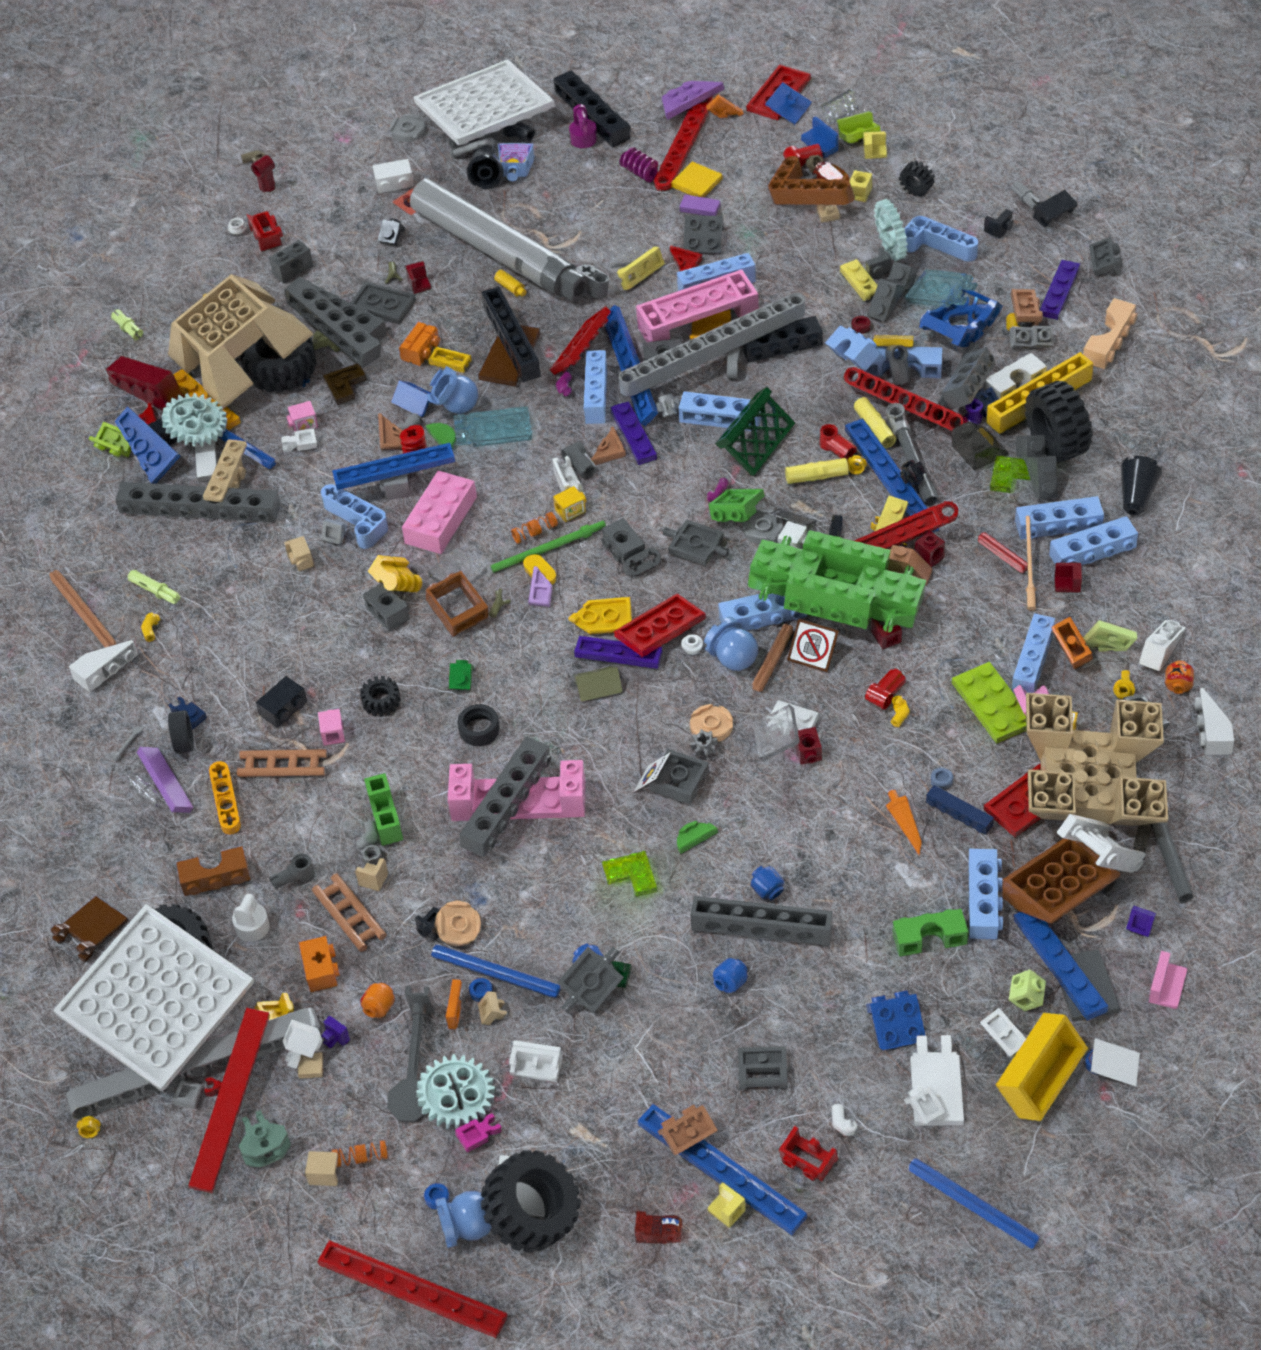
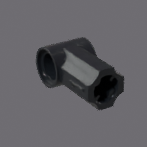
(520, 131)

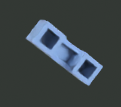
(854, 346)

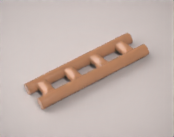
(291, 770)
(346, 925)

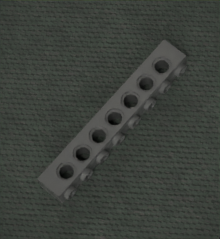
(189, 502)

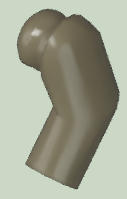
(251, 156)

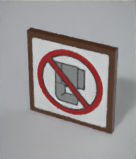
(813, 645)

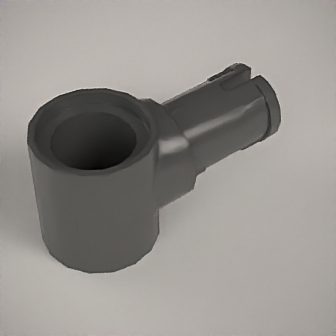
(299, 870)

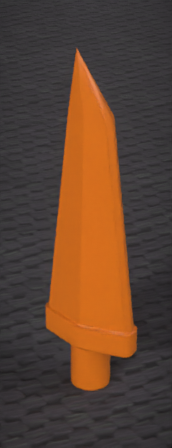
(902, 814)

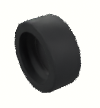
(475, 712)
(180, 731)

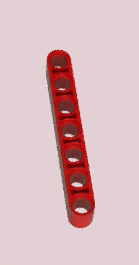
(898, 395)

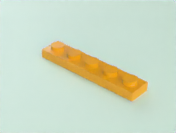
(191, 386)

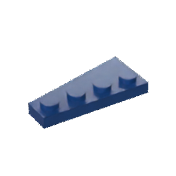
(150, 449)

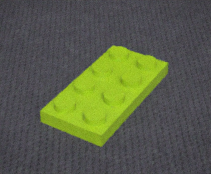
(991, 701)

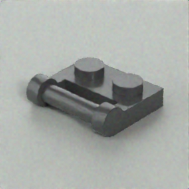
(762, 1061)

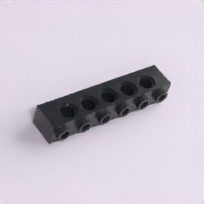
(607, 121)
(511, 334)

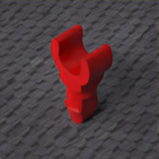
(215, 1089)

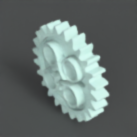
(888, 218)
(194, 419)
(434, 1097)

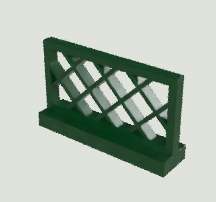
(742, 422)

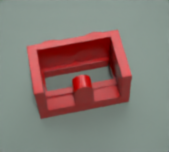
(268, 239)
(810, 1147)

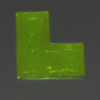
(1005, 470)
(632, 867)

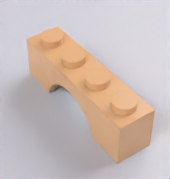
(1102, 348)

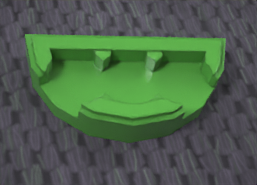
(442, 433)
(693, 834)

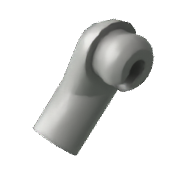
(369, 837)

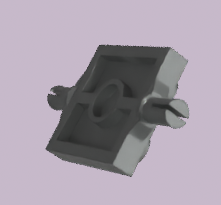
(695, 542)
(590, 979)

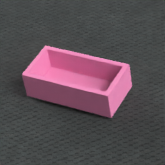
(439, 512)

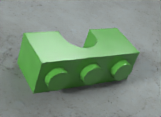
(383, 809)
(947, 925)

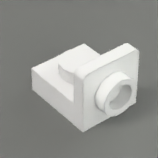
(924, 1103)

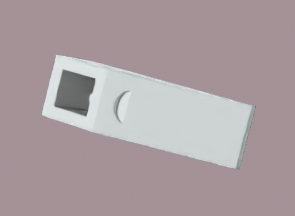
(1161, 644)
(99, 665)
(1215, 726)

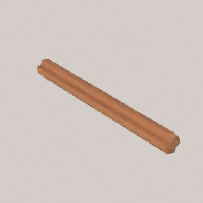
(82, 609)

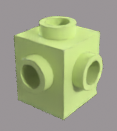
(1027, 990)

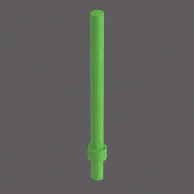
(585, 532)

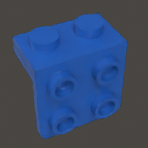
(896, 1019)

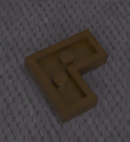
(341, 380)

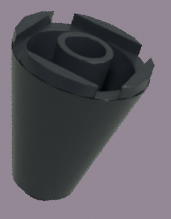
(484, 168)
(1138, 481)

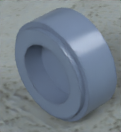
(942, 778)

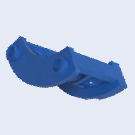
(961, 334)

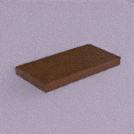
(498, 366)

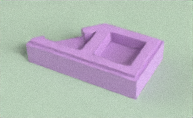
(540, 589)

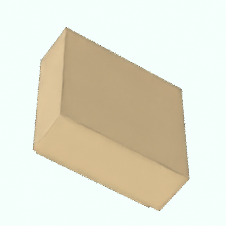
(311, 1067)

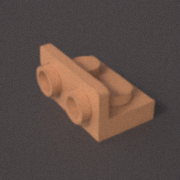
(1026, 306)
(688, 1129)

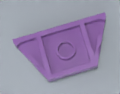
(688, 95)

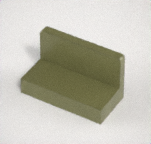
(598, 683)

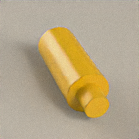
(510, 283)

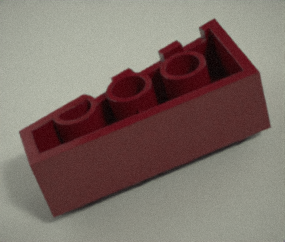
(144, 381)

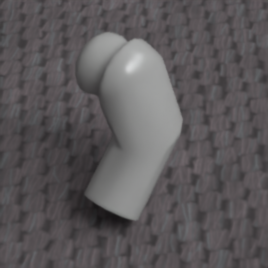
(413, 419)

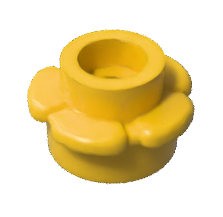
(856, 469)
(88, 1127)

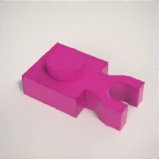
(475, 1133)

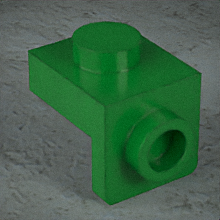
(460, 675)

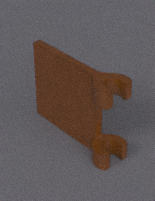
(90, 926)

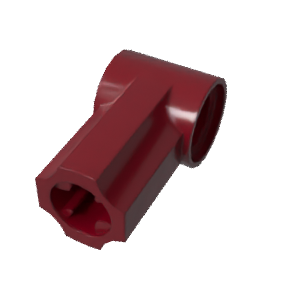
(263, 171)

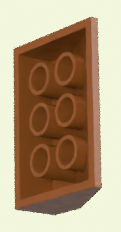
(1057, 881)

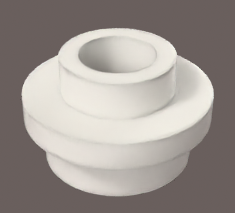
(236, 226)
(692, 644)

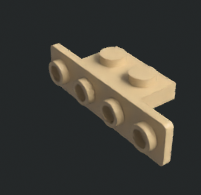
(227, 472)

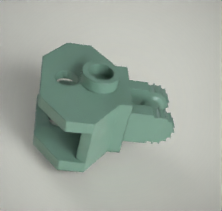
(261, 1140)

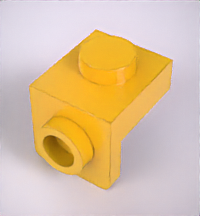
(276, 1008)

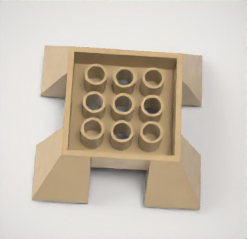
(224, 327)
(1092, 770)

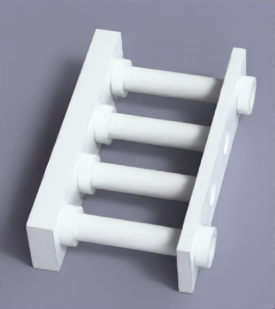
(1095, 835)

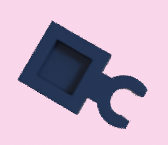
(195, 713)

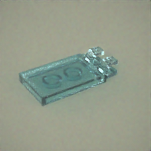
(940, 288)
(493, 427)

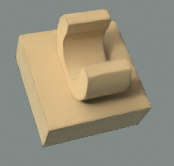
(828, 213)
(489, 1008)

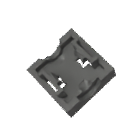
(676, 771)

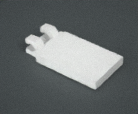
(942, 1073)

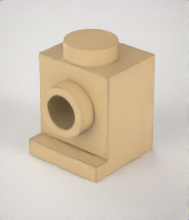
(299, 553)

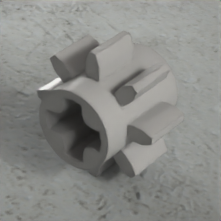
(667, 405)
(704, 737)

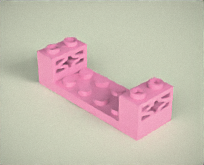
(694, 303)
(547, 799)

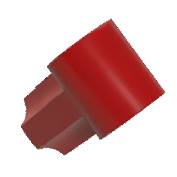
(802, 153)
(832, 441)
(883, 692)

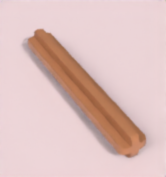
(772, 658)

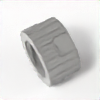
(371, 849)

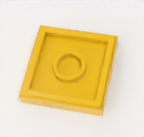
(696, 180)
(887, 340)

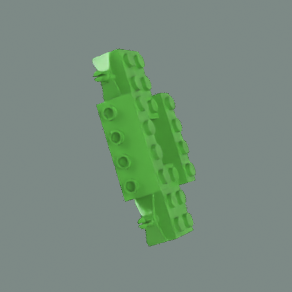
(837, 581)

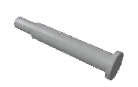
(455, 152)

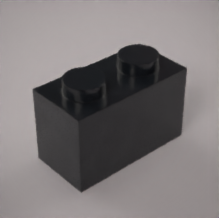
(281, 701)

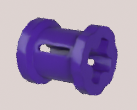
(974, 411)

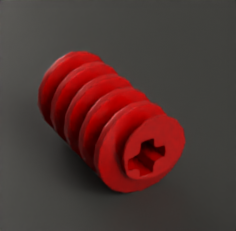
(413, 439)

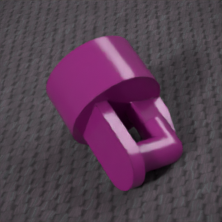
(582, 130)

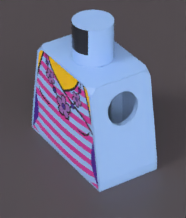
(516, 159)

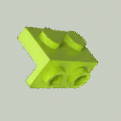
(855, 126)
(111, 438)

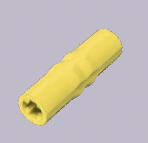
(875, 422)
(816, 471)

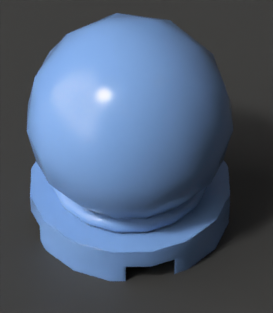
(453, 391)
(732, 645)
(462, 1218)

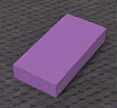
(699, 205)

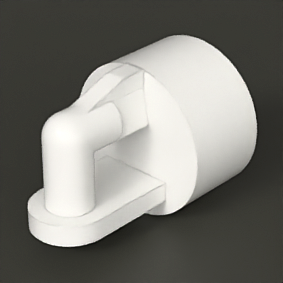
(250, 920)

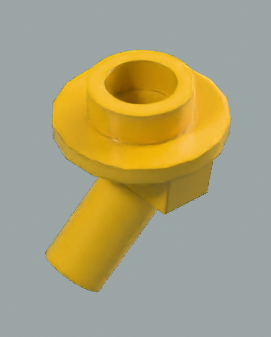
(1123, 686)

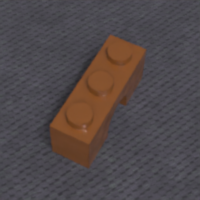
(230, 871)

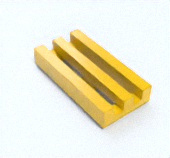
(450, 359)

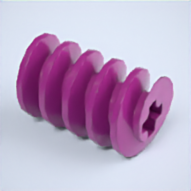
(639, 164)

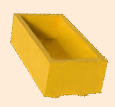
(1041, 1066)

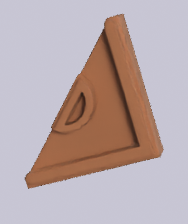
(388, 434)
(609, 448)

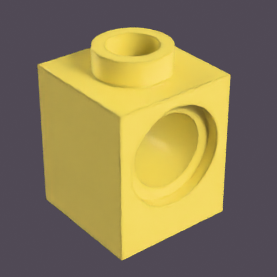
(861, 185)

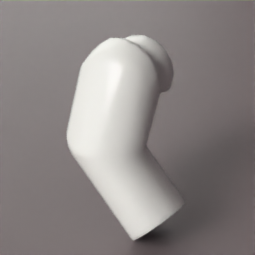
(840, 1123)

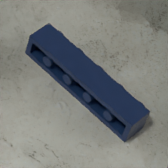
(959, 810)

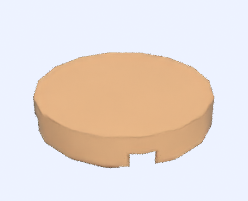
(712, 719)
(457, 923)

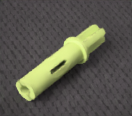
(159, 589)

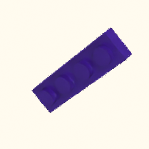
(1059, 289)
(633, 433)
(614, 652)

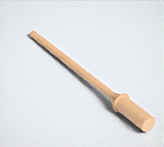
(1031, 599)

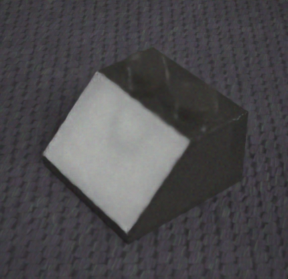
(976, 445)

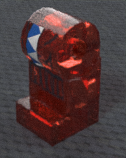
(657, 1229)

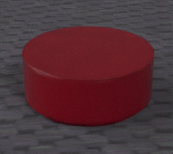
(861, 324)

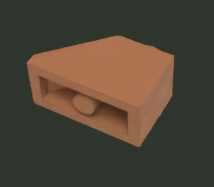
(902, 557)

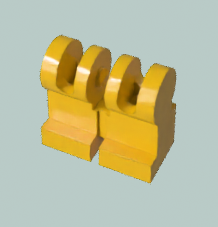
(395, 574)

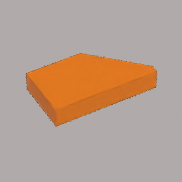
(723, 108)
(454, 1005)

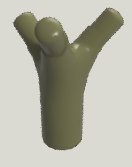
(392, 272)
(498, 603)

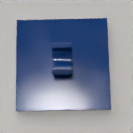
(788, 103)

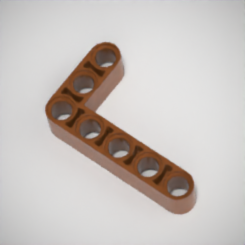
(789, 188)

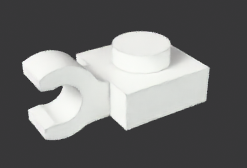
(302, 440)

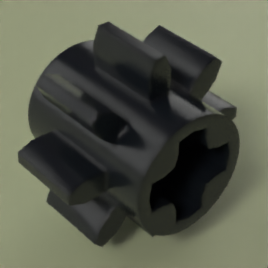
(912, 472)

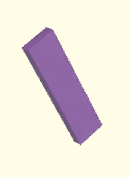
(165, 780)

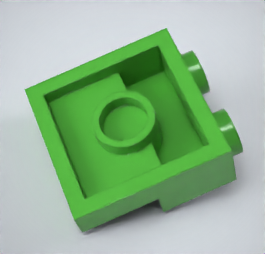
(735, 505)

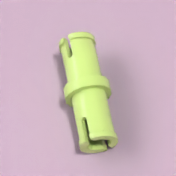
(126, 324)

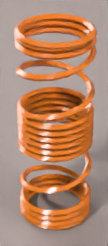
(534, 527)
(360, 1153)

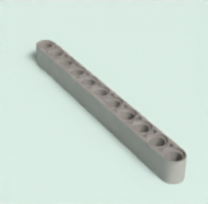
(711, 344)
(208, 1059)

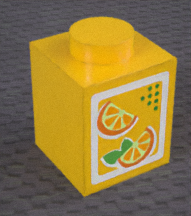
(570, 503)

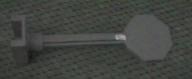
(402, 1097)

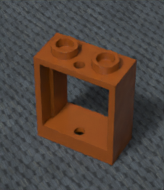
(466, 619)

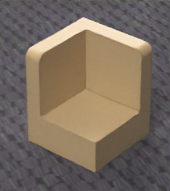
(372, 875)
(322, 1168)

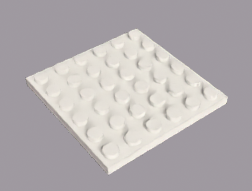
(483, 102)
(154, 997)

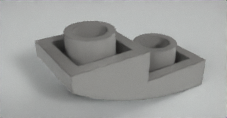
(1031, 337)

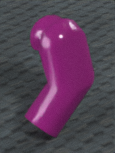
(562, 384)
(720, 488)

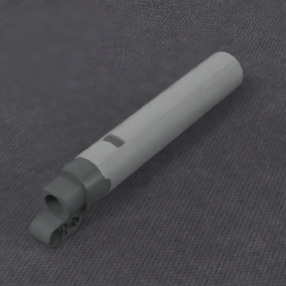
(507, 243)

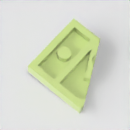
(1110, 637)

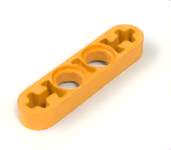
(224, 797)

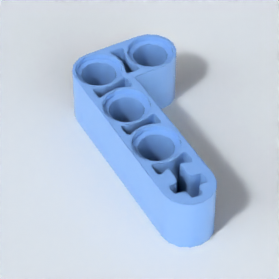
(940, 237)
(369, 519)

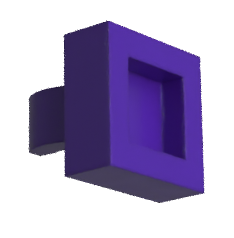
(1141, 921)
(334, 1032)

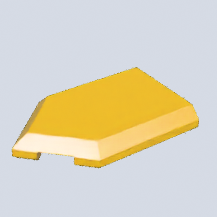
(603, 615)

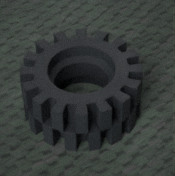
(925, 182)
(380, 705)

